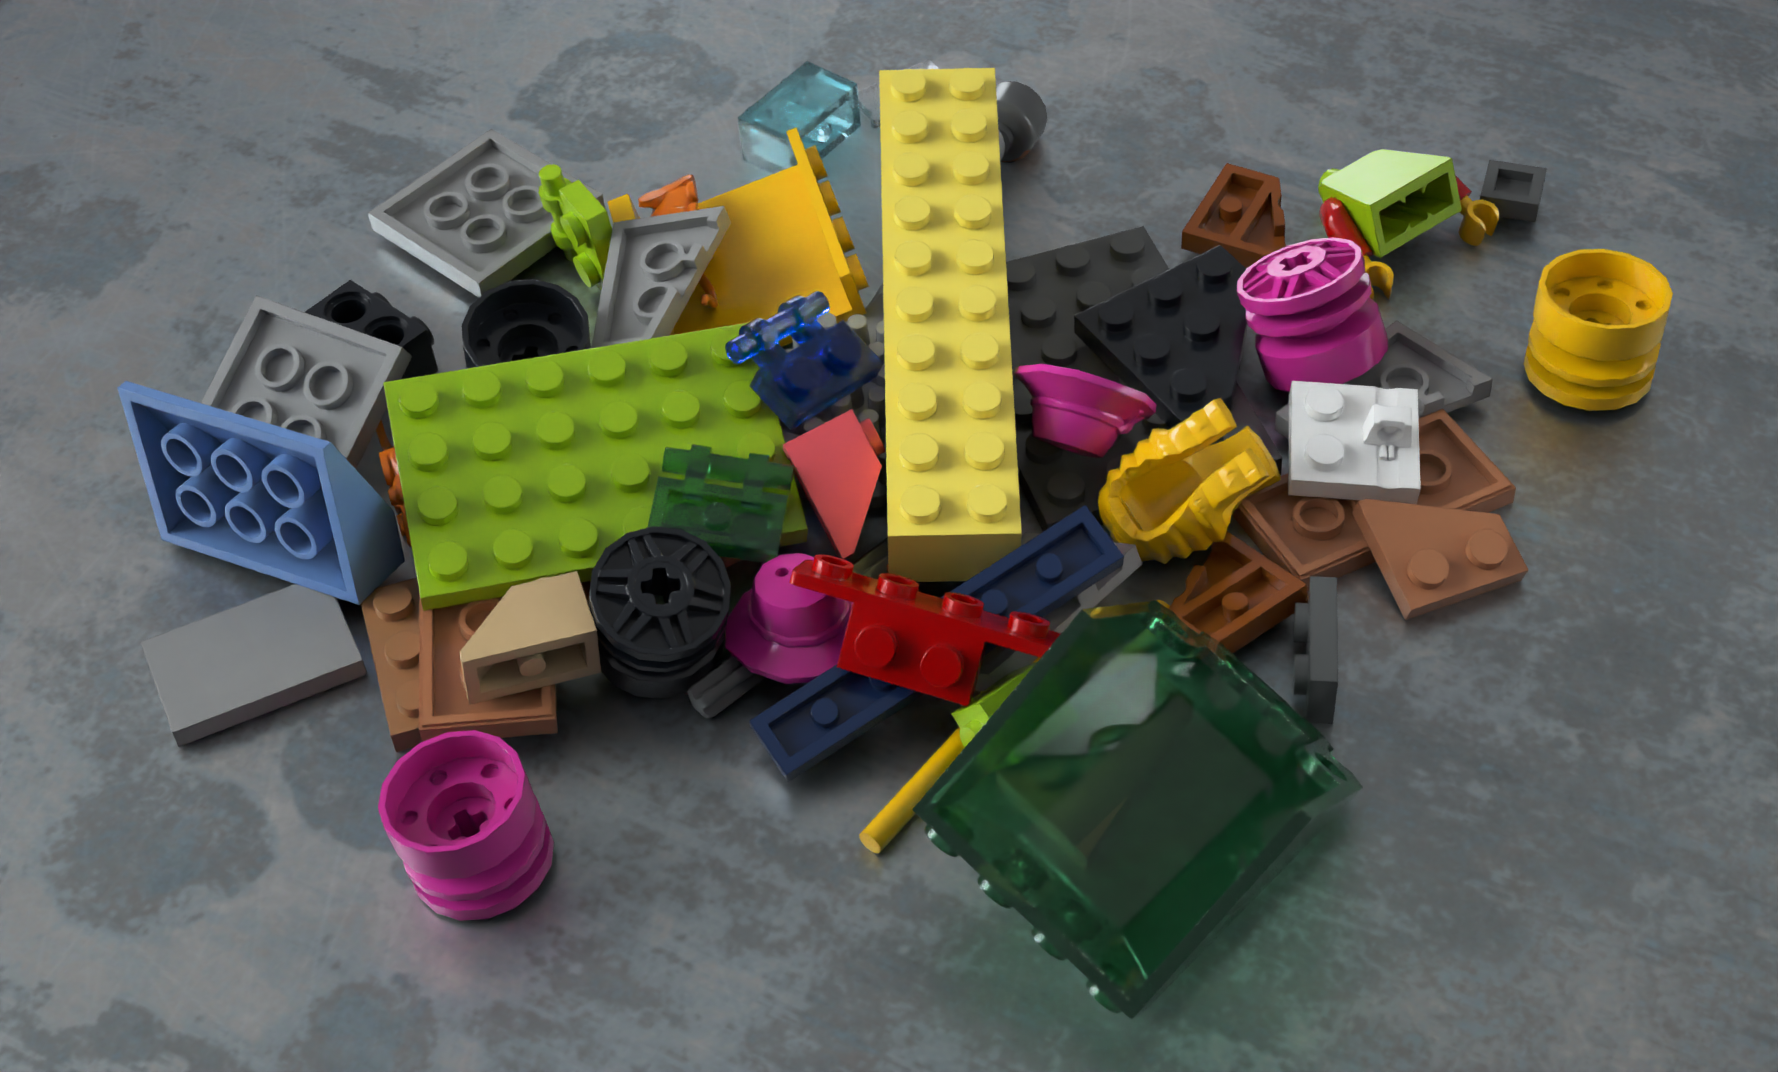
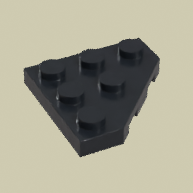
(1174, 334)

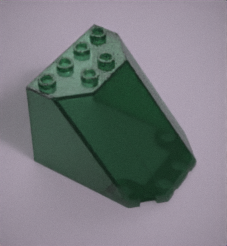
(1135, 797)

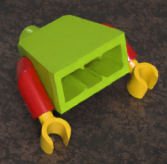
(1394, 199)

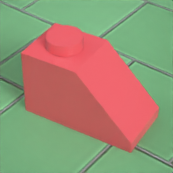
(838, 475)

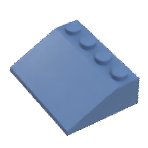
(261, 496)

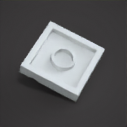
(1353, 442)

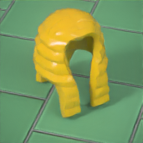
(1180, 488)

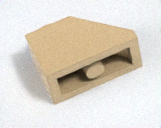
(532, 640)

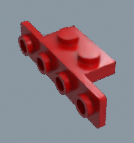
(915, 636)

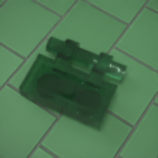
(730, 519)

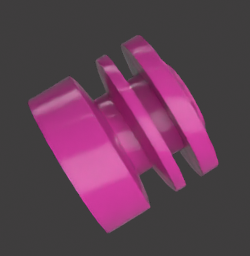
(1313, 313)
(466, 825)

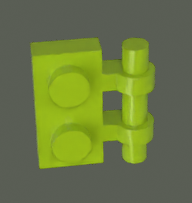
(578, 224)

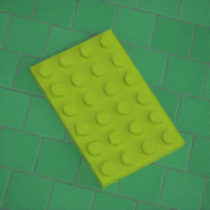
(561, 455)

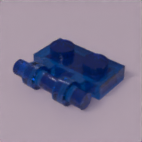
(812, 375)

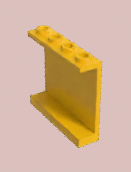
(774, 248)

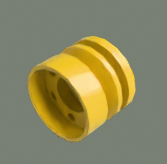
(1597, 329)

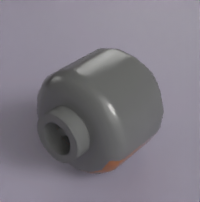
(1020, 118)

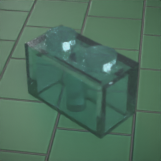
(813, 101)

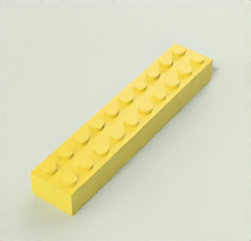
(946, 327)

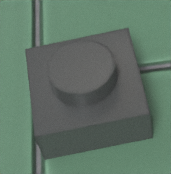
(1514, 189)

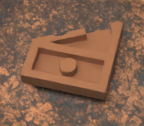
(1438, 553)

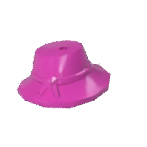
(1080, 408)
(786, 628)

